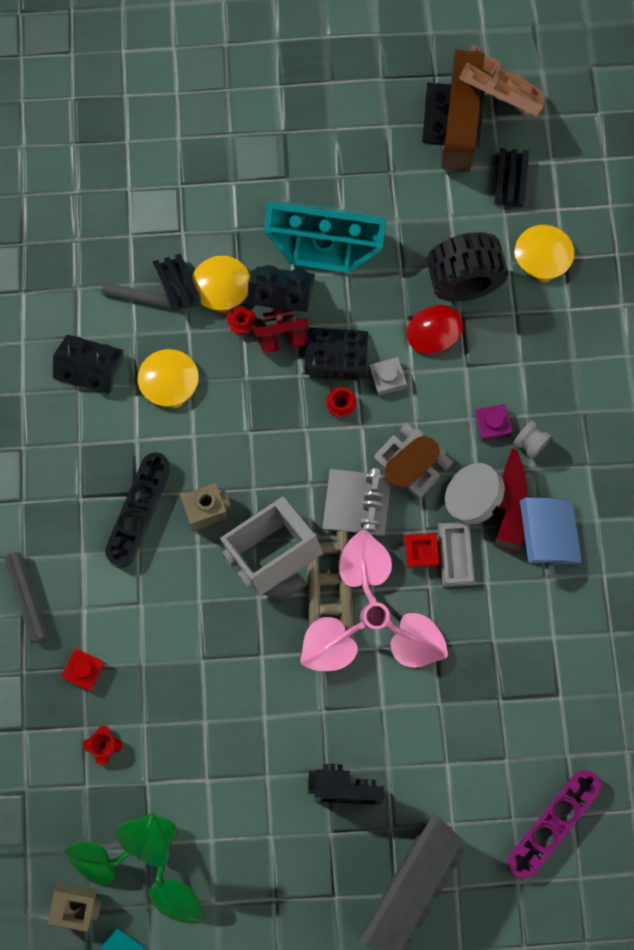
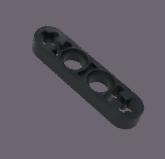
(143, 511)

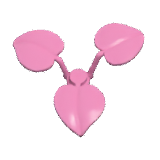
(329, 645)

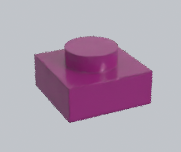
(493, 422)

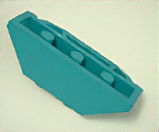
(324, 235)

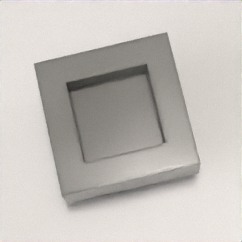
(387, 376)

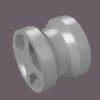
(532, 439)

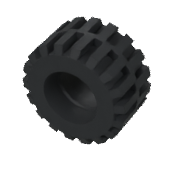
(467, 266)

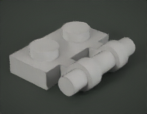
(394, 446)

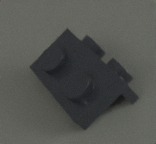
(86, 363)

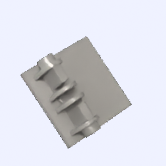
(356, 502)

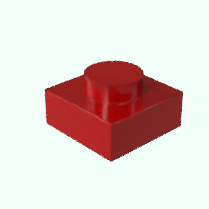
(421, 550)
(83, 670)

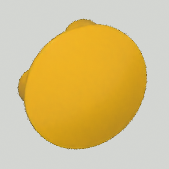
(544, 252)
(221, 283)
(168, 378)

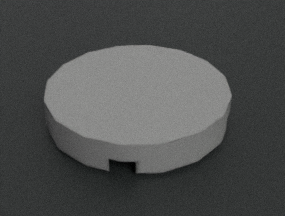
(474, 493)

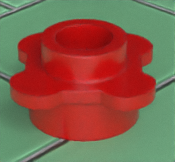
(93, 745)

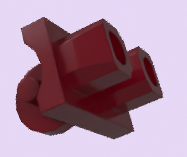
(295, 329)

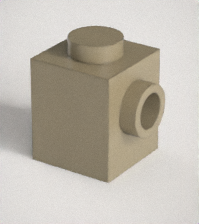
(205, 506)

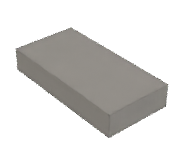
(456, 554)

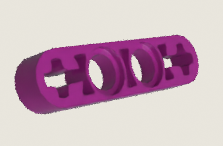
(550, 821)

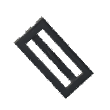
(513, 156)
(170, 265)

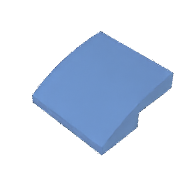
(550, 531)

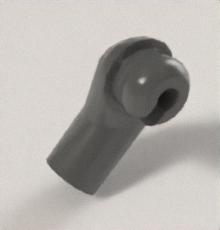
(287, 587)

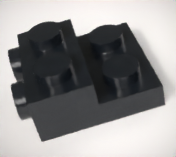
(280, 288)
(333, 786)

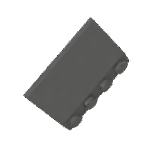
(412, 887)

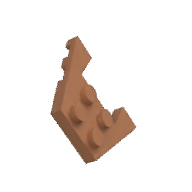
(504, 85)

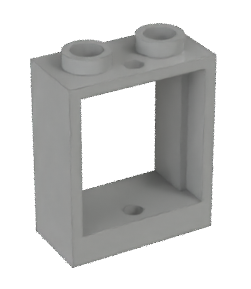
(260, 527)

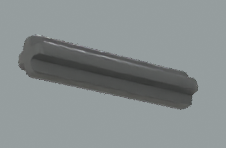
(26, 597)

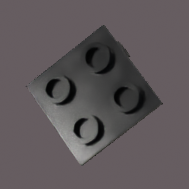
(437, 112)
(336, 352)

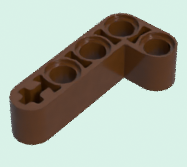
(462, 114)

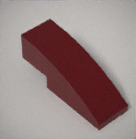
(511, 527)

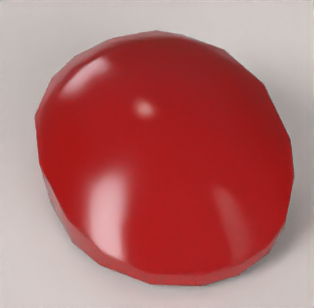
(434, 329)

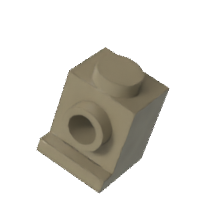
(68, 916)

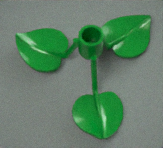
(149, 841)

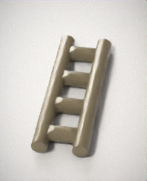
(317, 579)

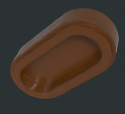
(412, 462)

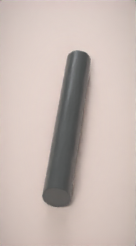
(138, 295)

